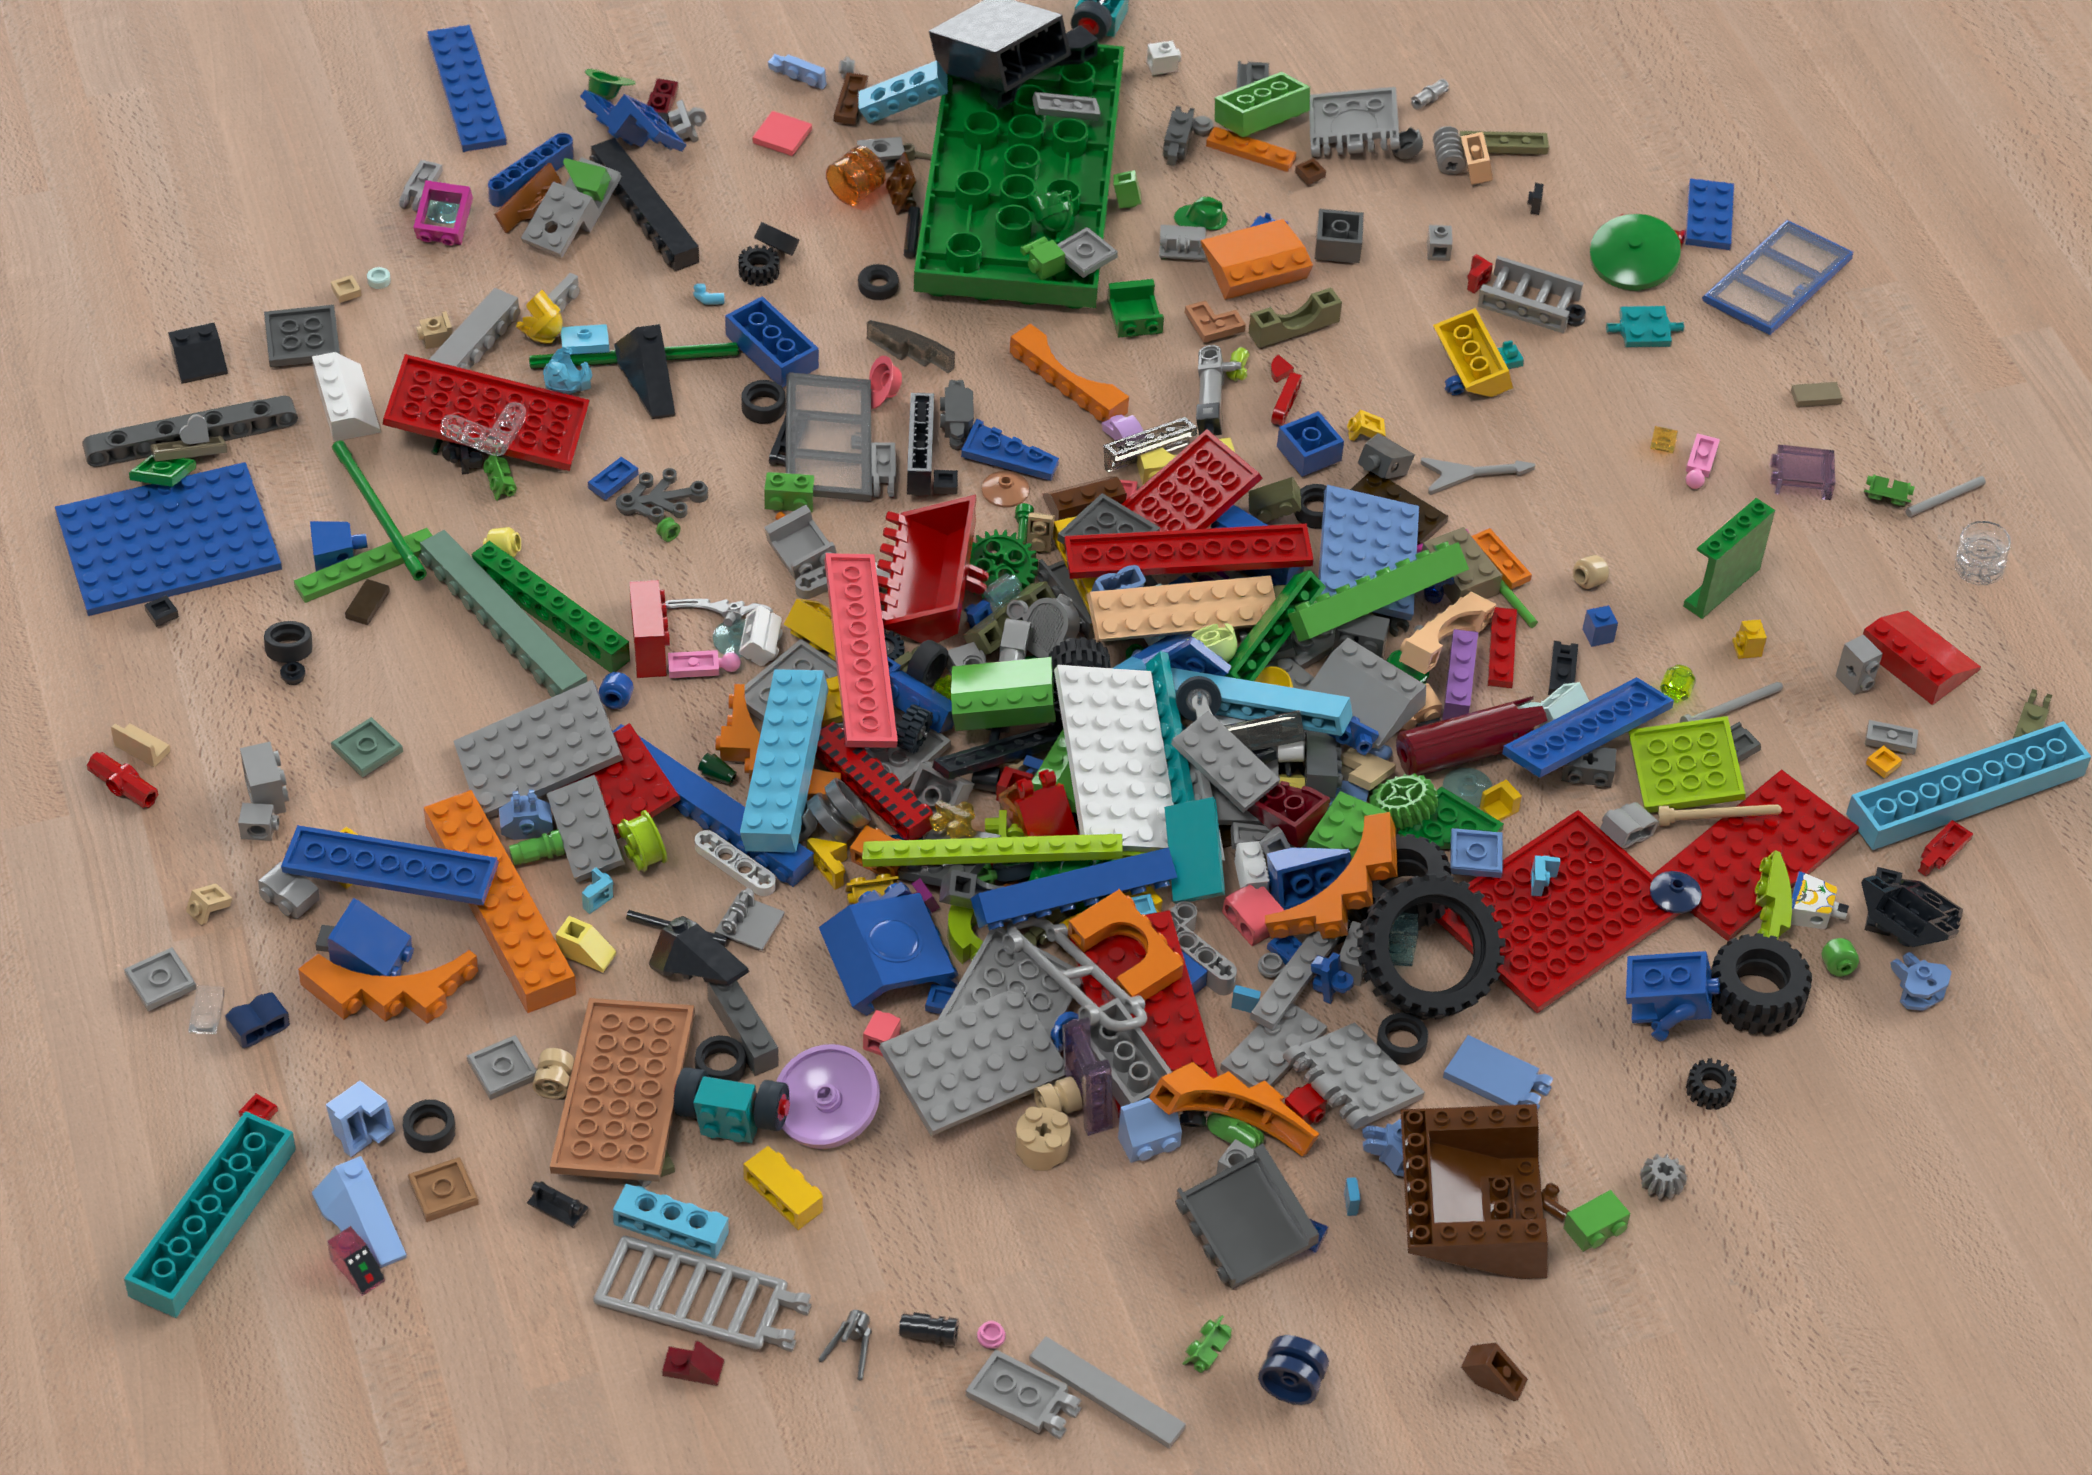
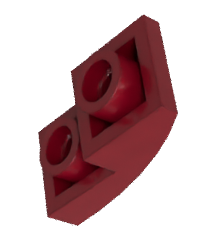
(663, 95)

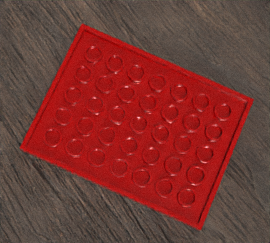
(1581, 921)

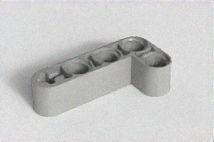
(1221, 971)

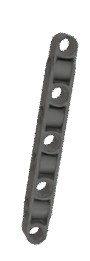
(228, 421)

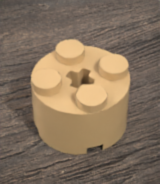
(1042, 1138)

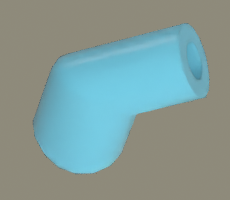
(707, 298)

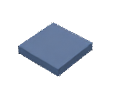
(1476, 853)

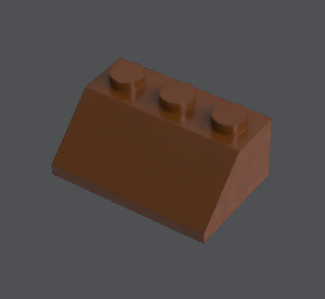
(1074, 499)

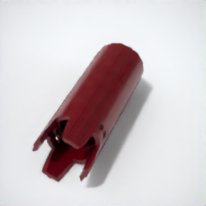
(1466, 737)

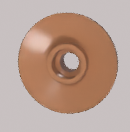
(1005, 489)

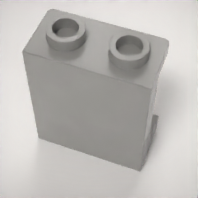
(799, 542)

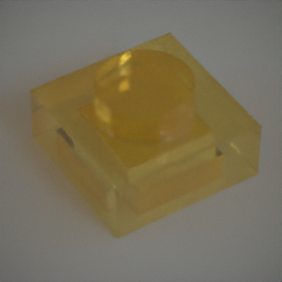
(1664, 439)

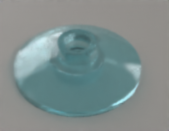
(442, 212)
(729, 638)
(1467, 784)

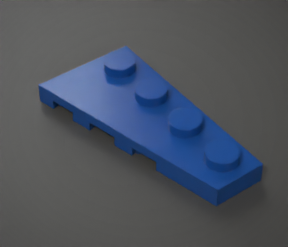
(996, 449)

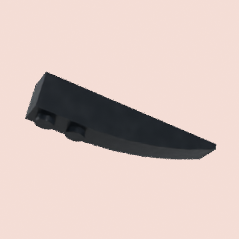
(920, 444)

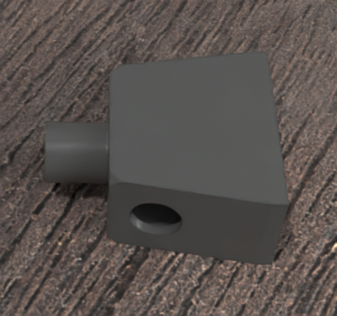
(1382, 455)

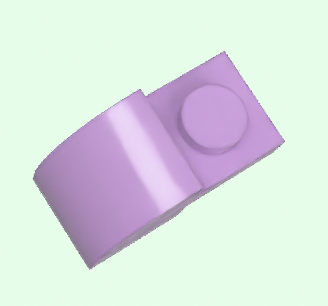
(1121, 427)

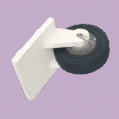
(1198, 696)

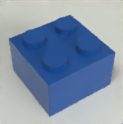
(1310, 443)

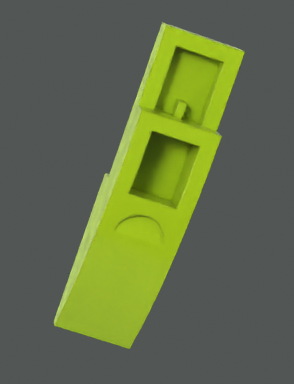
(1774, 896)

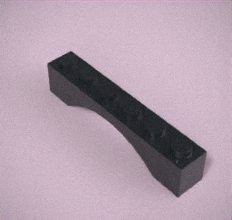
(1082, 47)

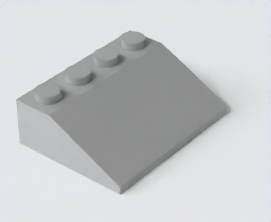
(1377, 690)

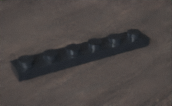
(996, 752)

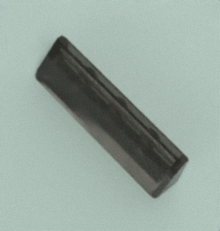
(1269, 731)

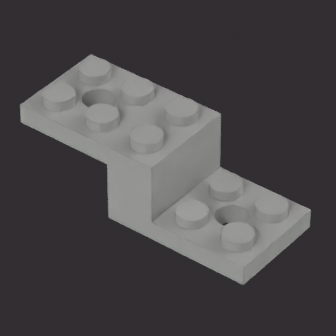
(568, 211)

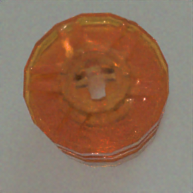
(855, 175)

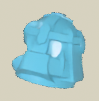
(563, 376)

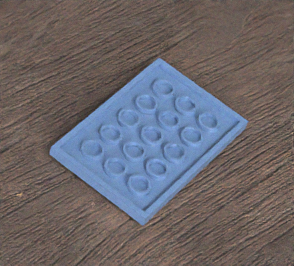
(1364, 536)

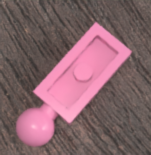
(1701, 460)
(701, 663)

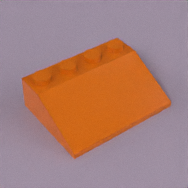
(1256, 258)

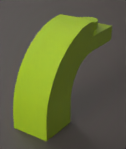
(960, 936)

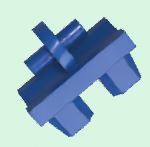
(1357, 736)
(1330, 976)

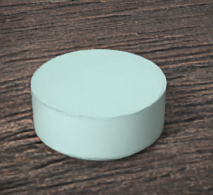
(378, 278)

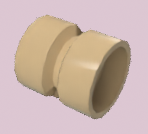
(553, 1073)
(1061, 1097)

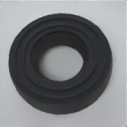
(878, 292)

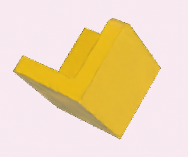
(1501, 800)

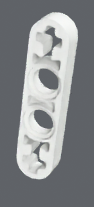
(732, 865)

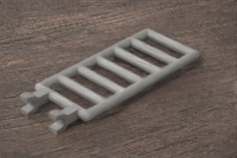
(783, 1338)

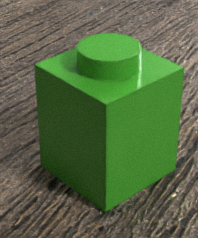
(1127, 189)

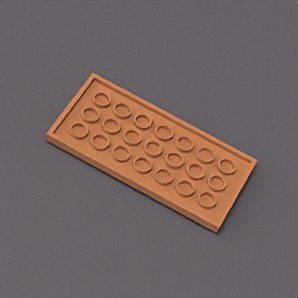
(622, 1090)

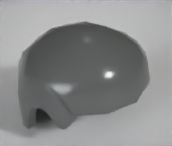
(1410, 144)

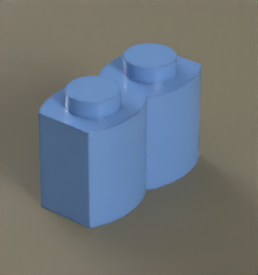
(1125, 578)

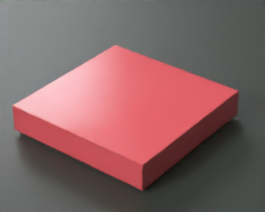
(782, 133)

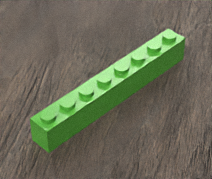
(1378, 591)

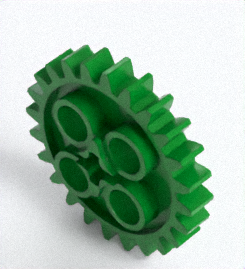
(999, 563)

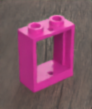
(445, 193)

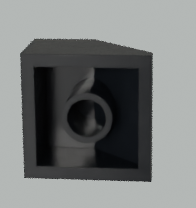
(197, 353)

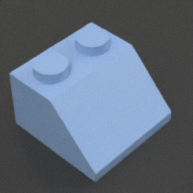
(1147, 1130)

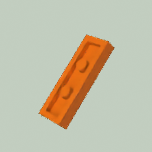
(1510, 567)

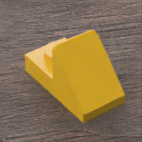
(829, 859)

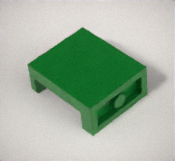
(1134, 308)

